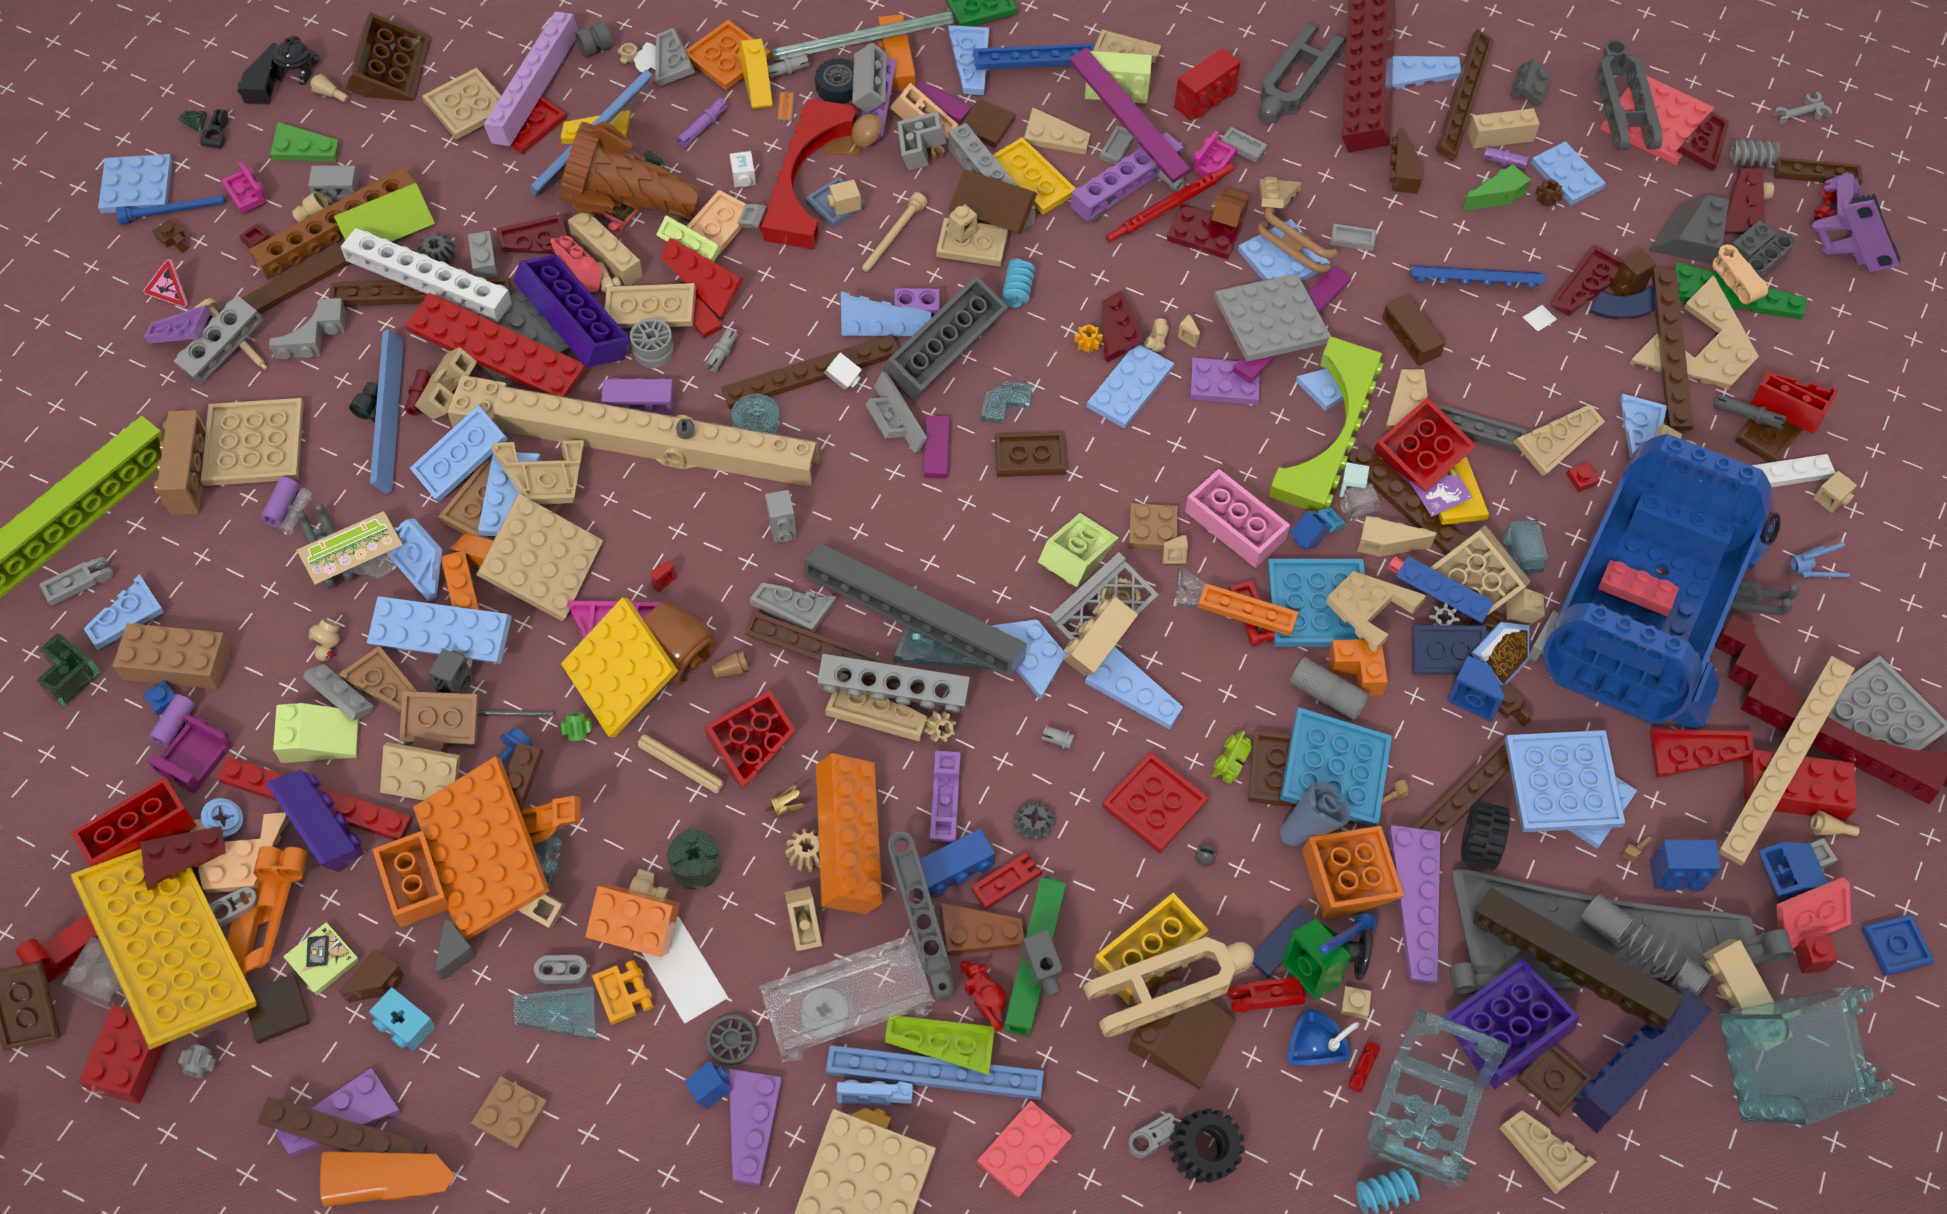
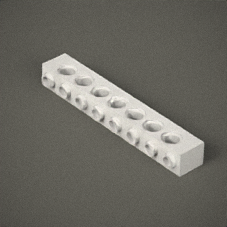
(426, 274)

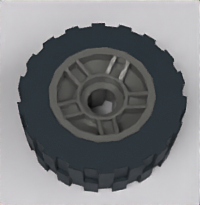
(835, 80)

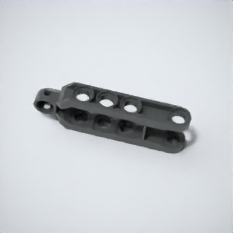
(1619, 62)
(1278, 102)
(911, 878)

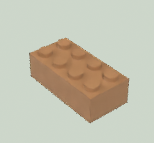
(181, 463)
(172, 655)

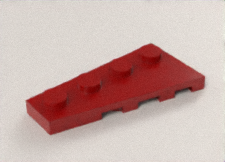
(712, 281)
(1696, 749)

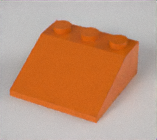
(1351, 871)

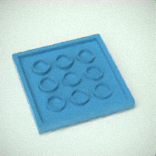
(1305, 588)
(1339, 755)

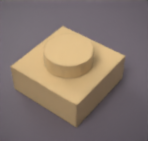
(1355, 1002)

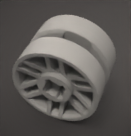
(652, 343)

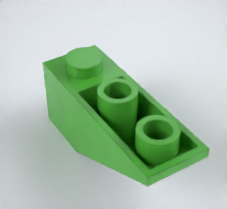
(1500, 190)

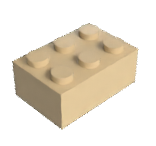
(1098, 635)

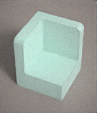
(1354, 476)

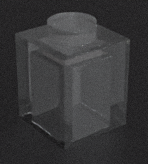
(1360, 502)

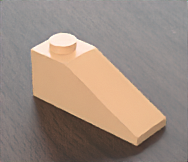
(913, 103)

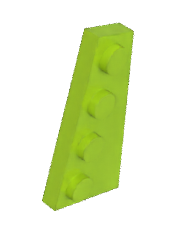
(949, 1041)

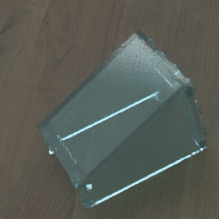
(1801, 1057)

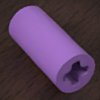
(279, 501)
(171, 721)

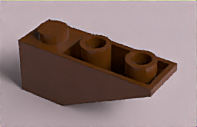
(1406, 165)

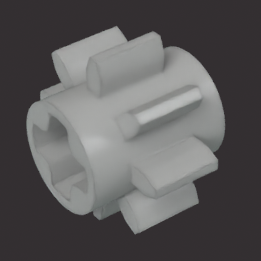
(1450, 615)
(196, 1061)

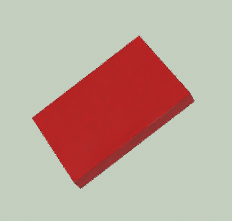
(538, 124)

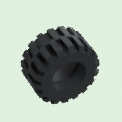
(1485, 835)
(1227, 1145)

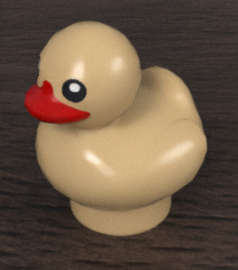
(327, 635)

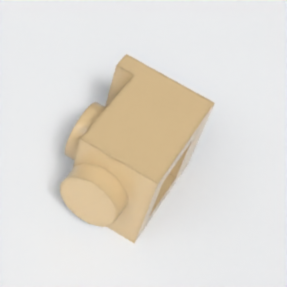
(959, 218)

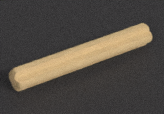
(680, 763)

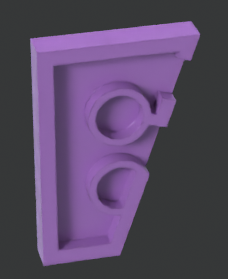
(179, 327)

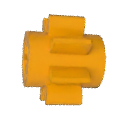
(1088, 338)

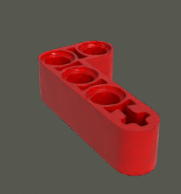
(60, 951)

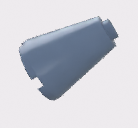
(1314, 815)

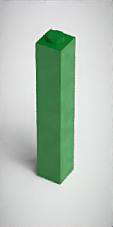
(1024, 995)

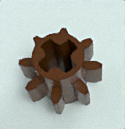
(1549, 193)

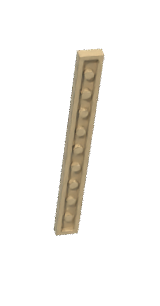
(1786, 761)

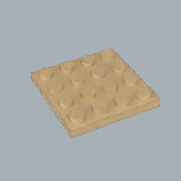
(252, 441)
(539, 557)
(865, 1170)

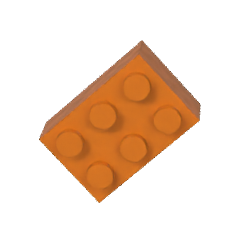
(410, 879)
(632, 920)

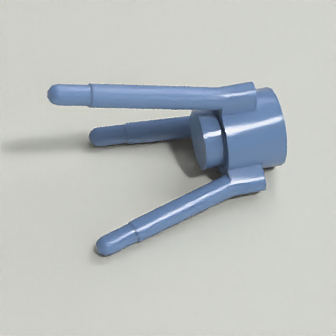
(1805, 562)

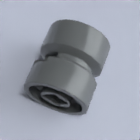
(593, 39)

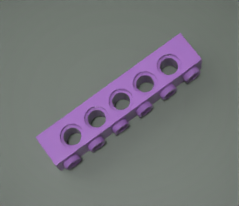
(1120, 180)

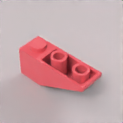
(578, 261)

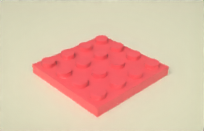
(1677, 115)

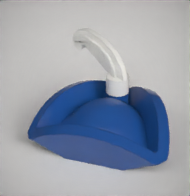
(1318, 1040)

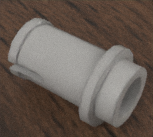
(1176, 186)
(1058, 737)

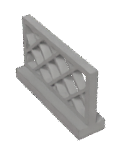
(1093, 587)

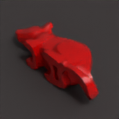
(988, 993)

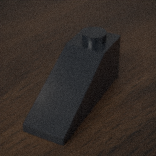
(259, 79)

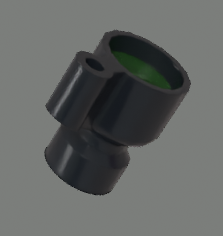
(364, 403)

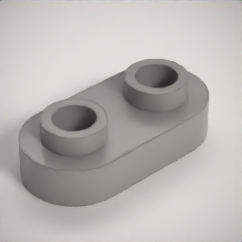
(561, 968)

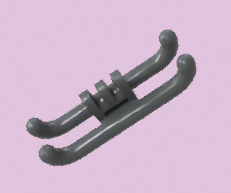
(312, 536)
(1751, 595)

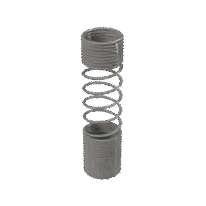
(1615, 924)

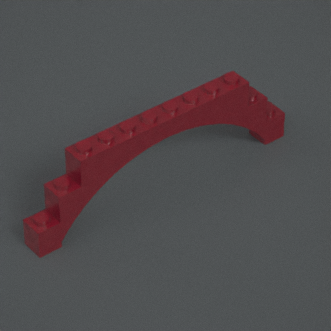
(1778, 704)

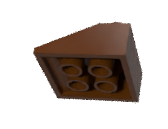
(1185, 1040)

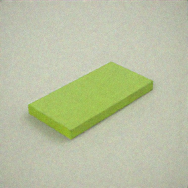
(389, 215)

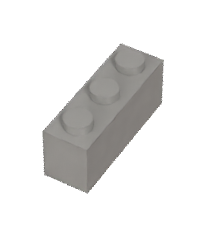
(869, 78)

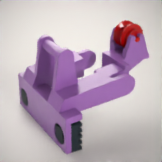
(1869, 234)

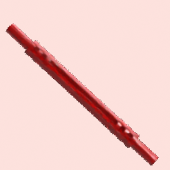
(1169, 203)

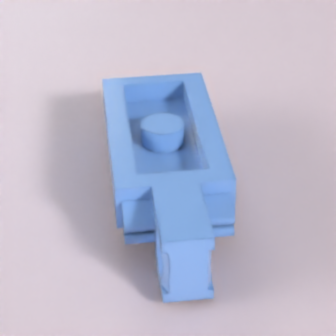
(873, 1094)

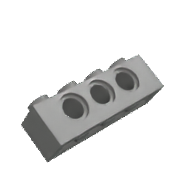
(217, 352)

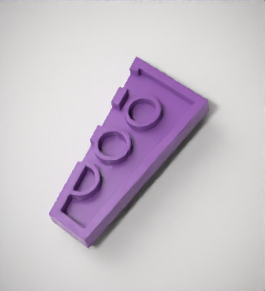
(359, 1101)

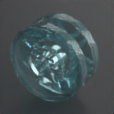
(756, 413)

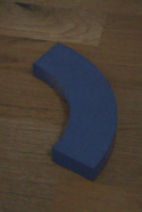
(1625, 306)

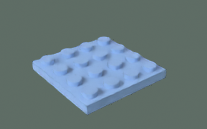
(1564, 781)

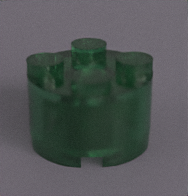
(683, 857)

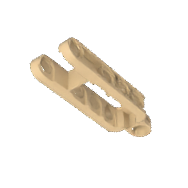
(1231, 958)

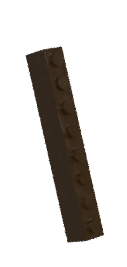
(1578, 960)

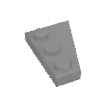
(671, 58)
(793, 607)

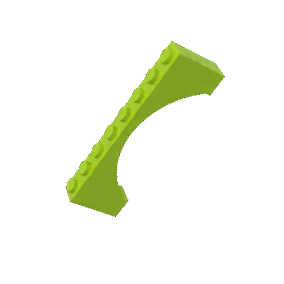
(1311, 482)

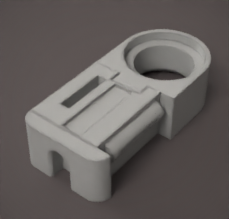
(1156, 1134)

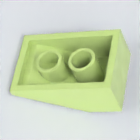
(1077, 549)
(314, 733)

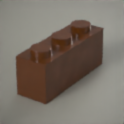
(1413, 330)

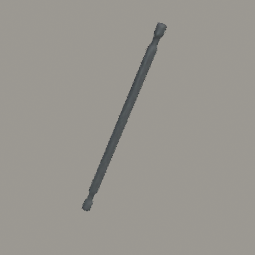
(515, 713)

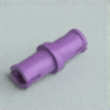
(1506, 157)

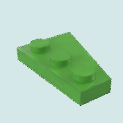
(302, 145)

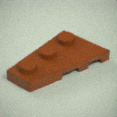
(979, 931)

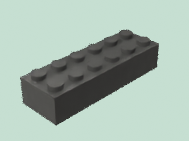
(944, 337)

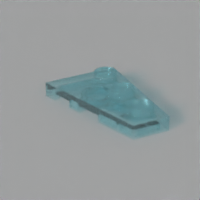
(558, 1011)

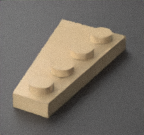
(1554, 441)
(876, 714)

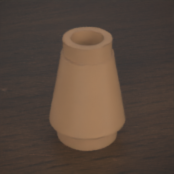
(731, 665)

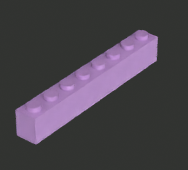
(531, 79)

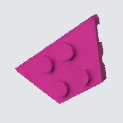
(590, 613)

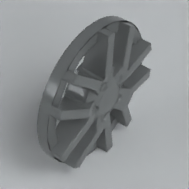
(731, 1039)

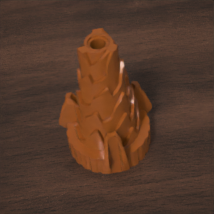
(606, 175)

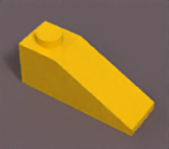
(755, 73)

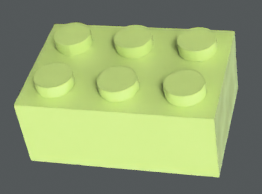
(1128, 70)

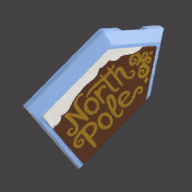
(1505, 650)

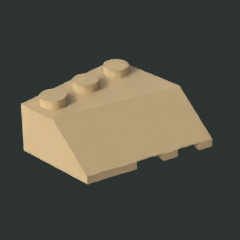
(1484, 568)

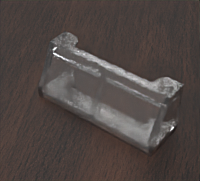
(846, 996)

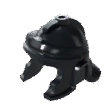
(294, 55)

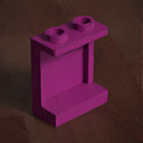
(192, 754)

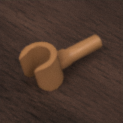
(936, 149)
(1401, 791)
(1632, 852)

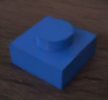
(159, 697)

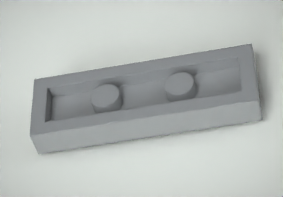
(338, 692)

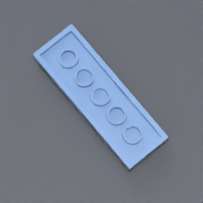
(437, 627)

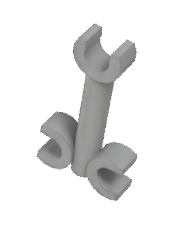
(1810, 106)

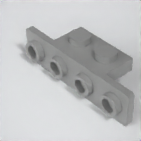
(894, 415)

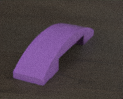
(945, 796)

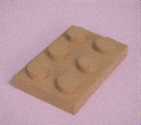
(439, 717)

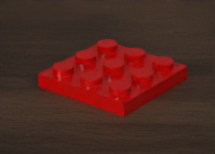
(1155, 802)

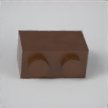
(1633, 274)

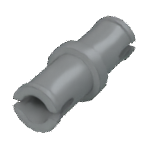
(788, 66)
(721, 350)

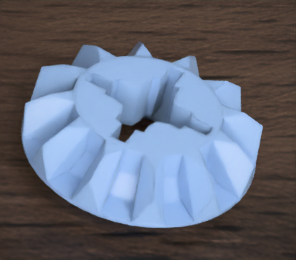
(227, 809)

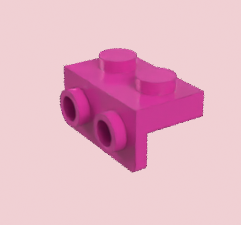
(1213, 155)
(243, 189)

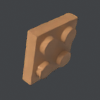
(1152, 525)
(509, 1113)

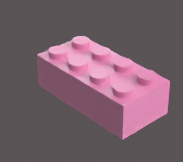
(1237, 518)

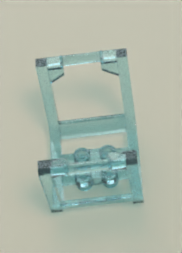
(1391, 1147)

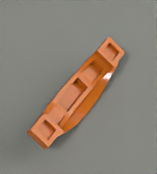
(545, 819)

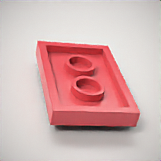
(1638, 587)
(1816, 911)
(1024, 1149)

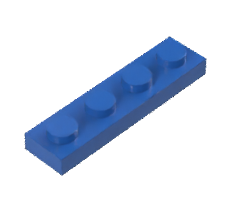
(1444, 590)

